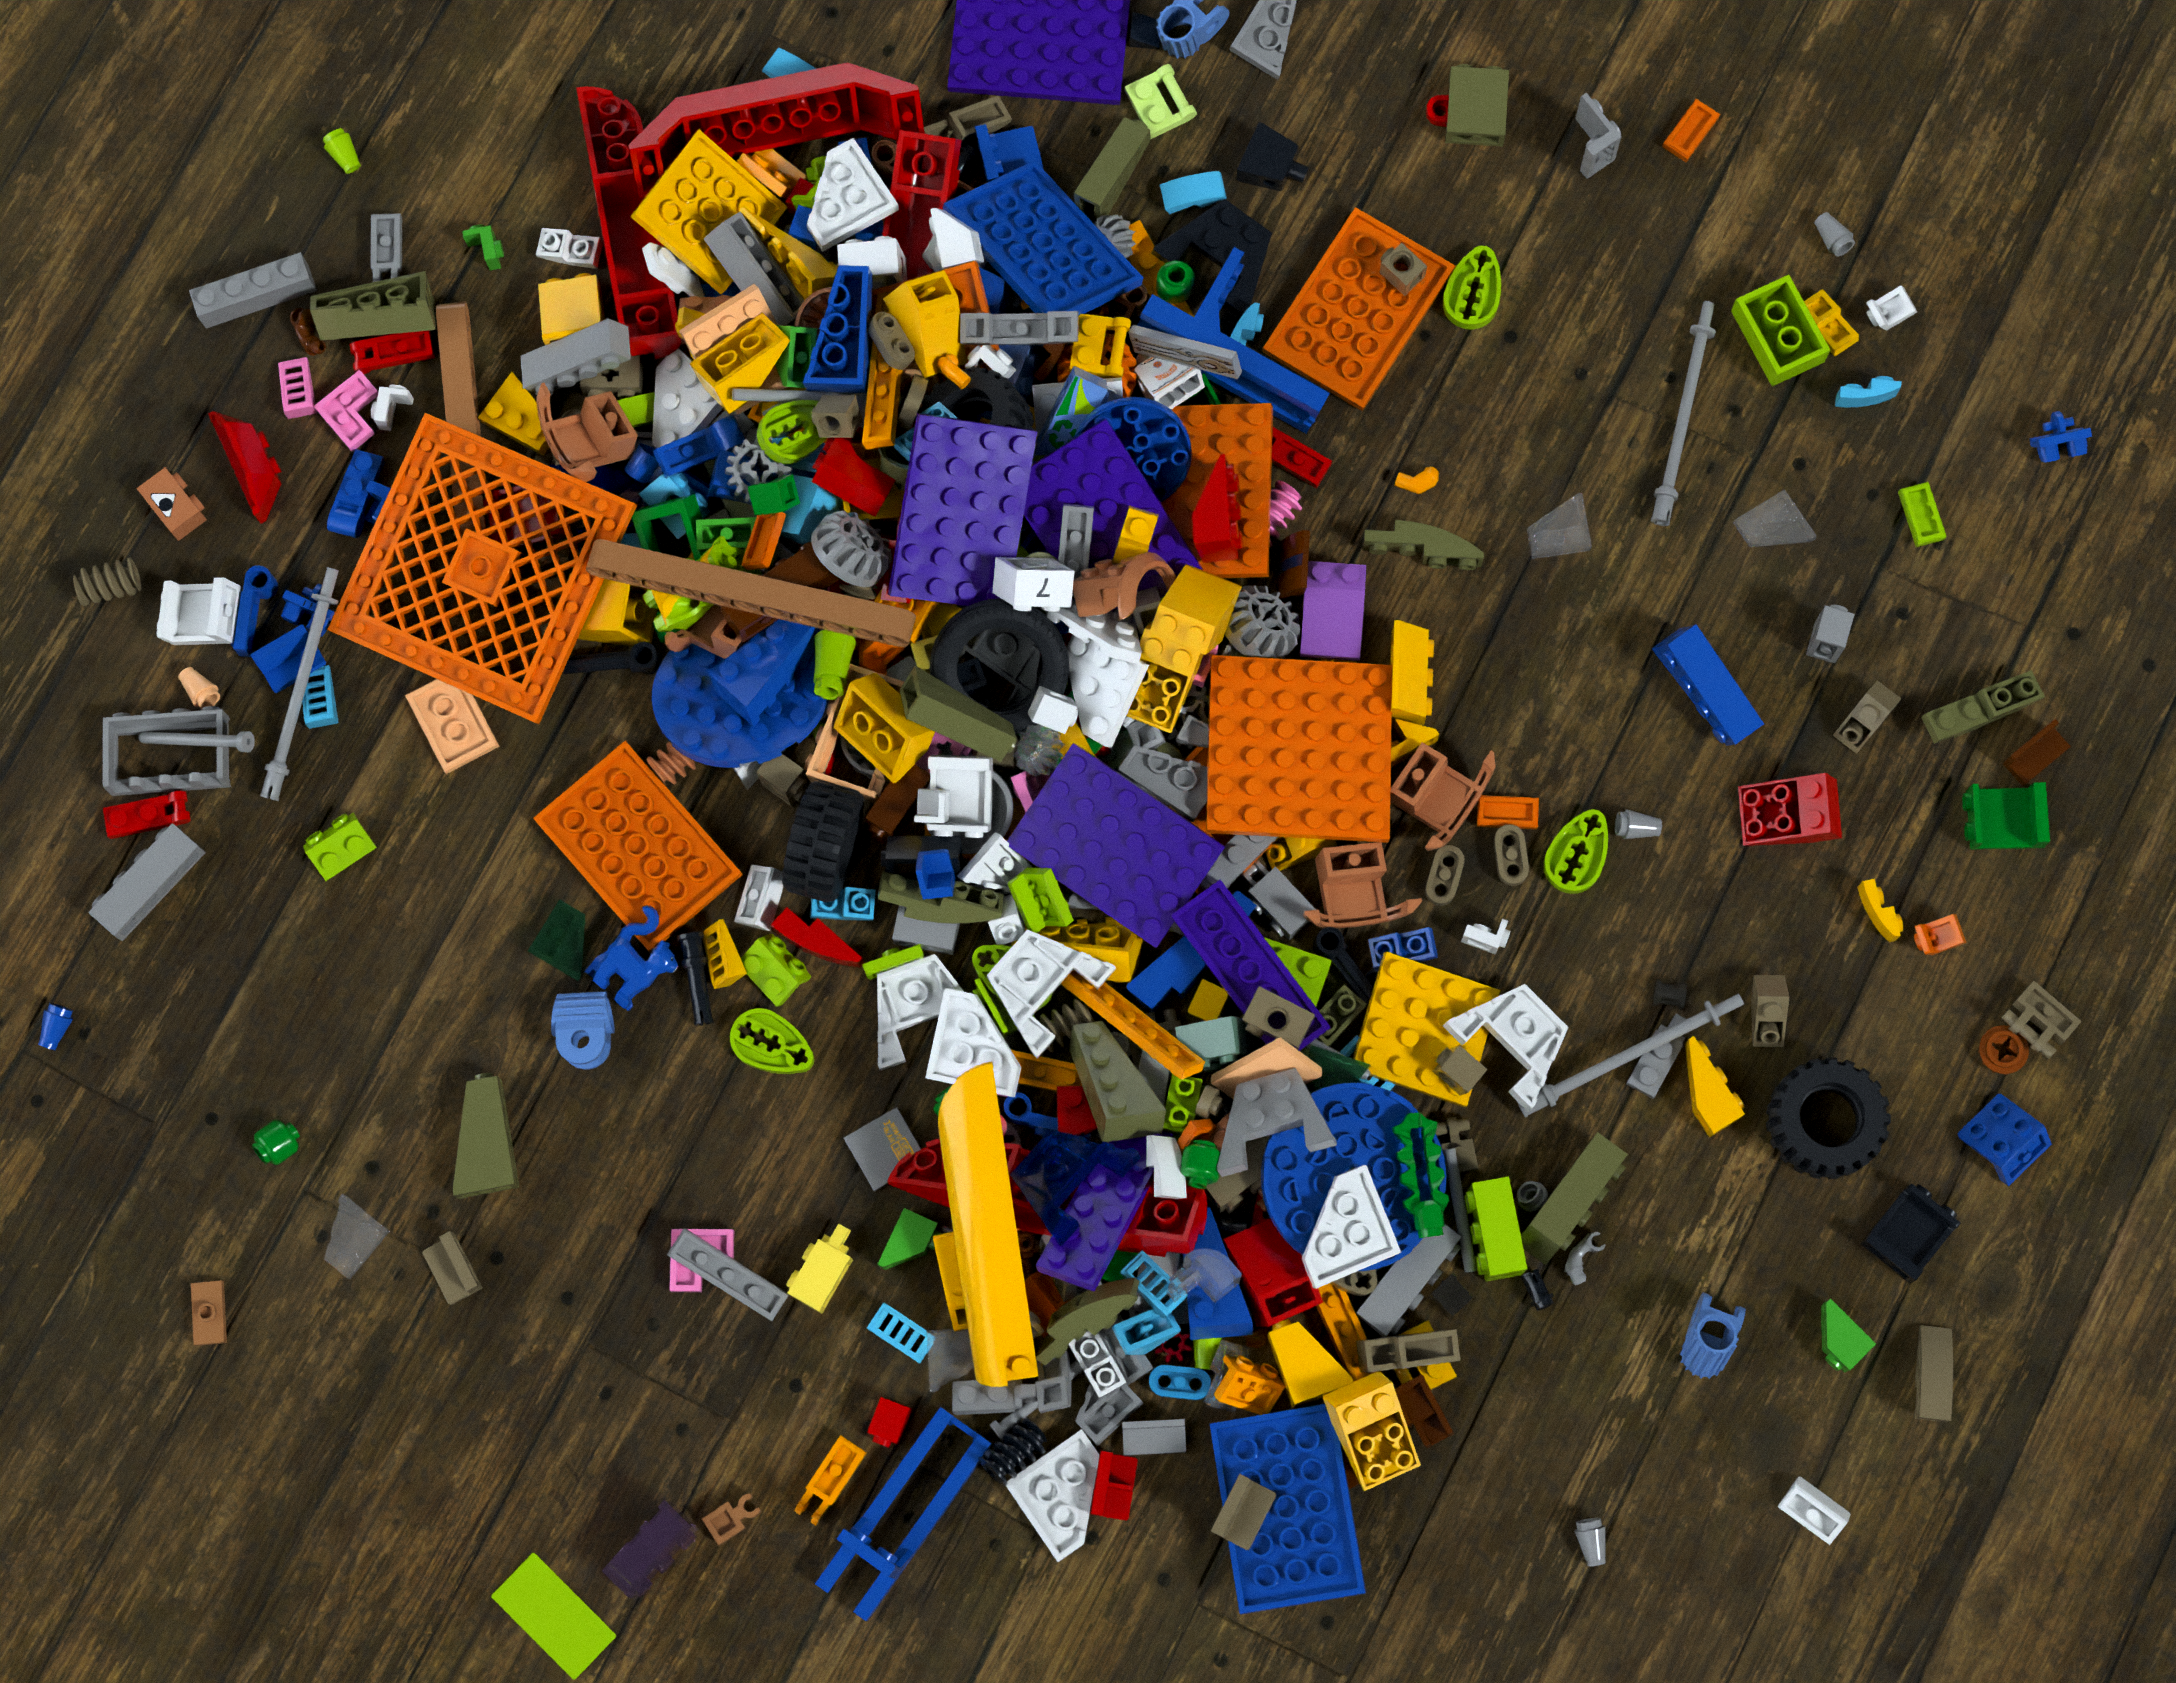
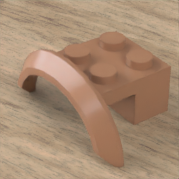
(587, 439)
(1116, 584)
(709, 633)
(1438, 793)
(1353, 888)

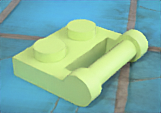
(1151, 105)

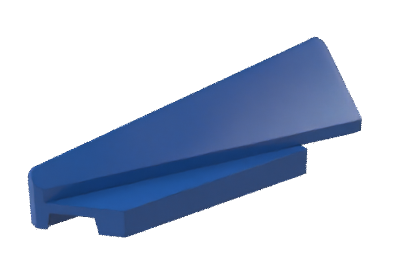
(1174, 970)

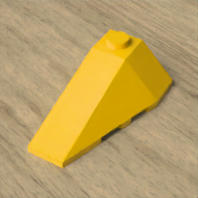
(800, 263)
(1103, 941)

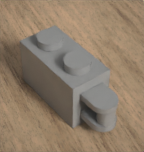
(1277, 900)

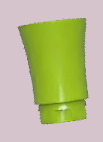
(832, 663)

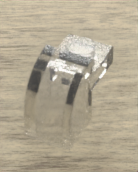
(1207, 1269)

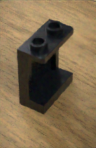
(1911, 1232)

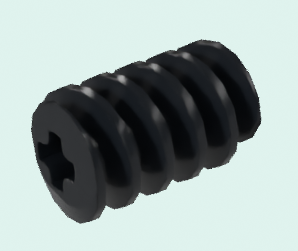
(1013, 1451)

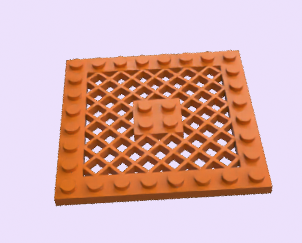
(479, 568)

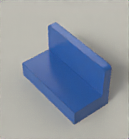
(282, 658)

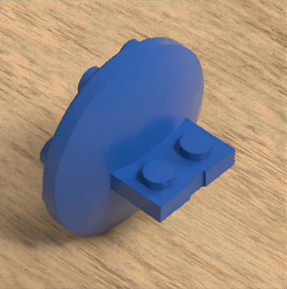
(1152, 438)

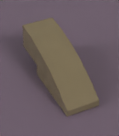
(962, 122)
(1408, 1350)
(1934, 1374)

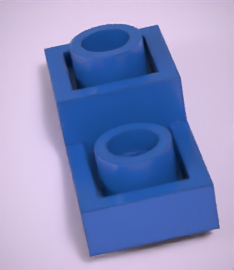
(1413, 945)

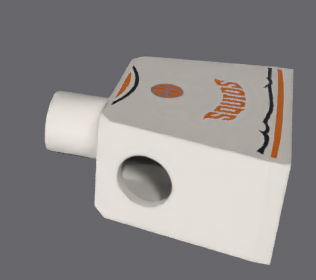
(1167, 381)

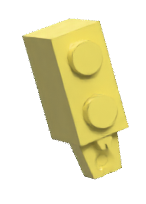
(822, 1270)

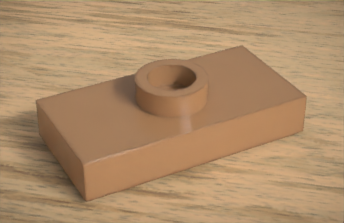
(208, 1313)

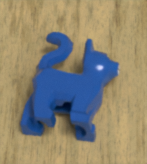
(629, 965)

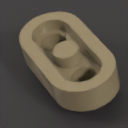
(891, 340)
(1511, 856)
(1444, 876)
(1209, 1104)

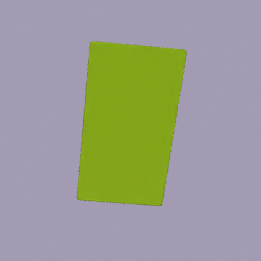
(553, 1616)

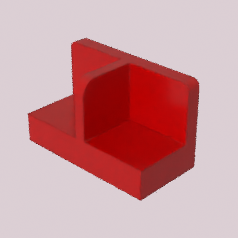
(1114, 1486)

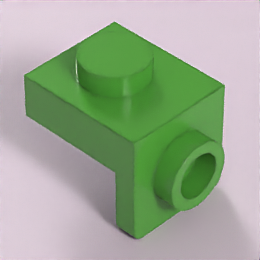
(491, 247)

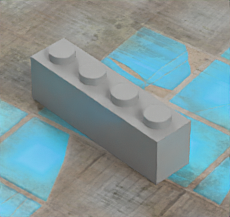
(751, 263)
(252, 290)
(576, 356)
(146, 881)
(1405, 1280)

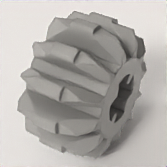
(1117, 232)

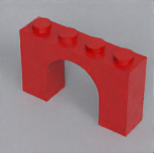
(849, 476)

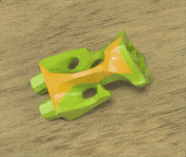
(682, 612)

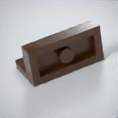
(2036, 754)

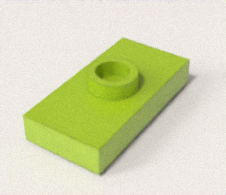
(1922, 514)
(892, 959)

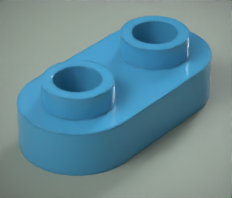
(1180, 1380)

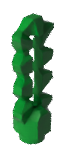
(1426, 1214)

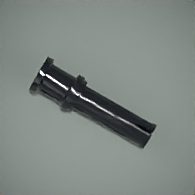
(694, 964)

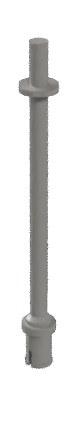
(1666, 493)
(277, 768)
(1550, 1093)

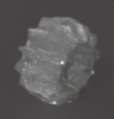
(1038, 750)

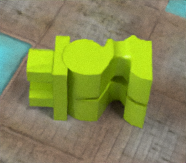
(1181, 1104)

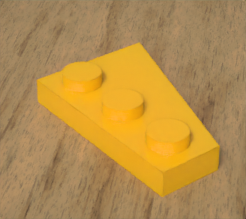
(515, 415)

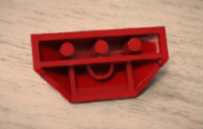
(250, 462)

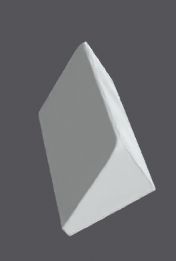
(760, 897)
(1814, 1510)

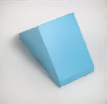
(1145, 1332)

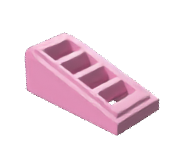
(302, 408)

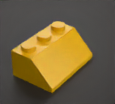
(1410, 672)
(877, 727)

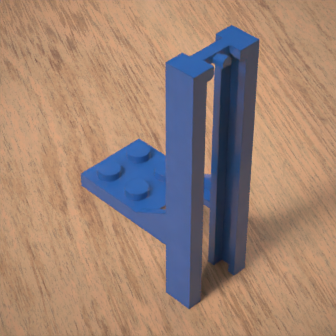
(1261, 379)
(856, 1539)

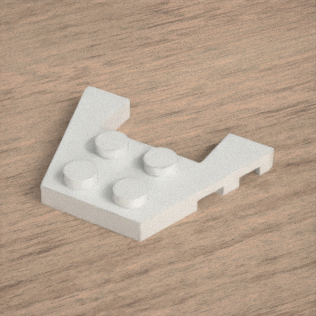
(1032, 973)
(908, 998)
(1524, 1029)

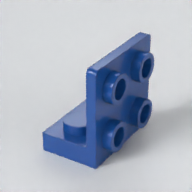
(1006, 150)
(2006, 1137)

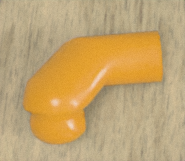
(949, 367)
(1420, 482)

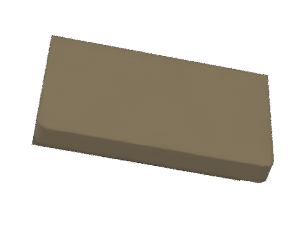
(452, 1268)
(1244, 1512)

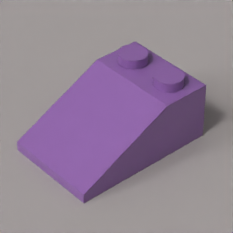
(1333, 611)

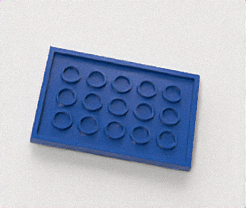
(1044, 243)
(1309, 1535)

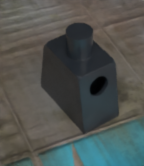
(1270, 160)

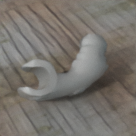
(1574, 1262)

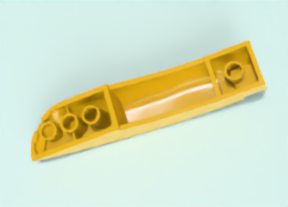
(985, 1230)

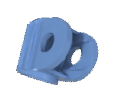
(1187, 13)
(579, 1017)
(1703, 1352)

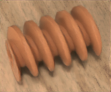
(670, 764)

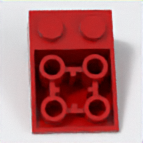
(1217, 514)
(1790, 811)
(1271, 1274)

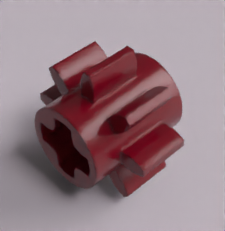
(1170, 1353)

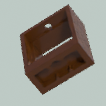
(897, 805)

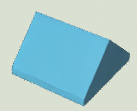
(813, 507)

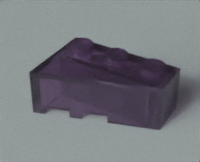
(651, 1550)

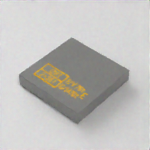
(881, 1146)

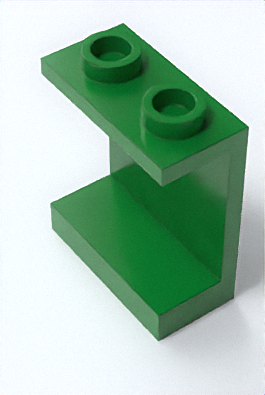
(2006, 817)

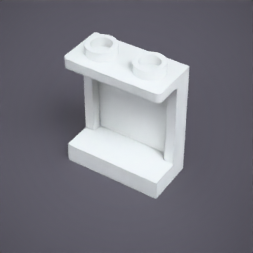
(199, 612)
(970, 793)

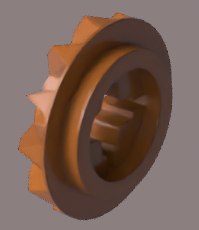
(2016, 1045)

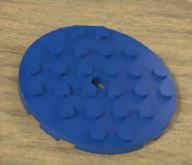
(711, 730)
(1362, 1123)

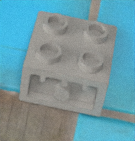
(1604, 136)

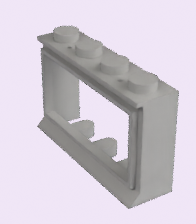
(154, 721)

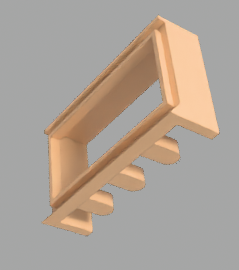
(827, 738)

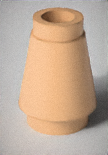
(199, 689)

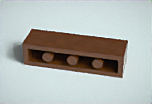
(802, 569)

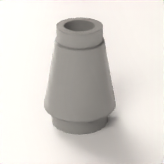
(1834, 234)
(1636, 825)
(1592, 1540)

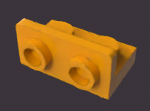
(772, 171)
(1249, 1385)

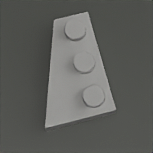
(1265, 35)
(1168, 779)

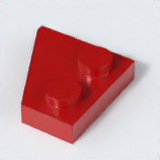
(1074, 1111)

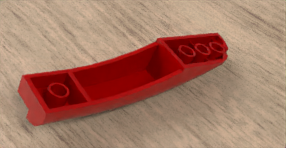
(921, 180)
(638, 296)
(1156, 1227)

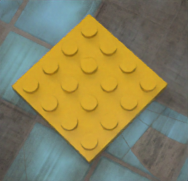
(695, 197)
(1406, 1023)

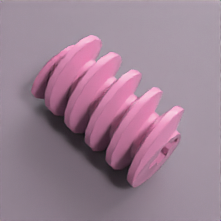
(1282, 501)

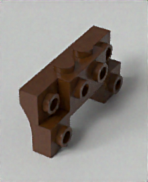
(1419, 1411)

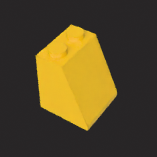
(569, 305)
(1196, 610)
(619, 616)
(1304, 1364)

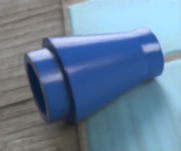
(54, 1025)

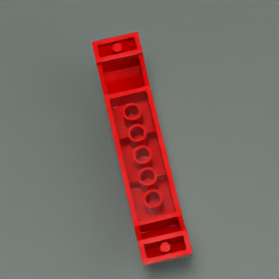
(777, 115)

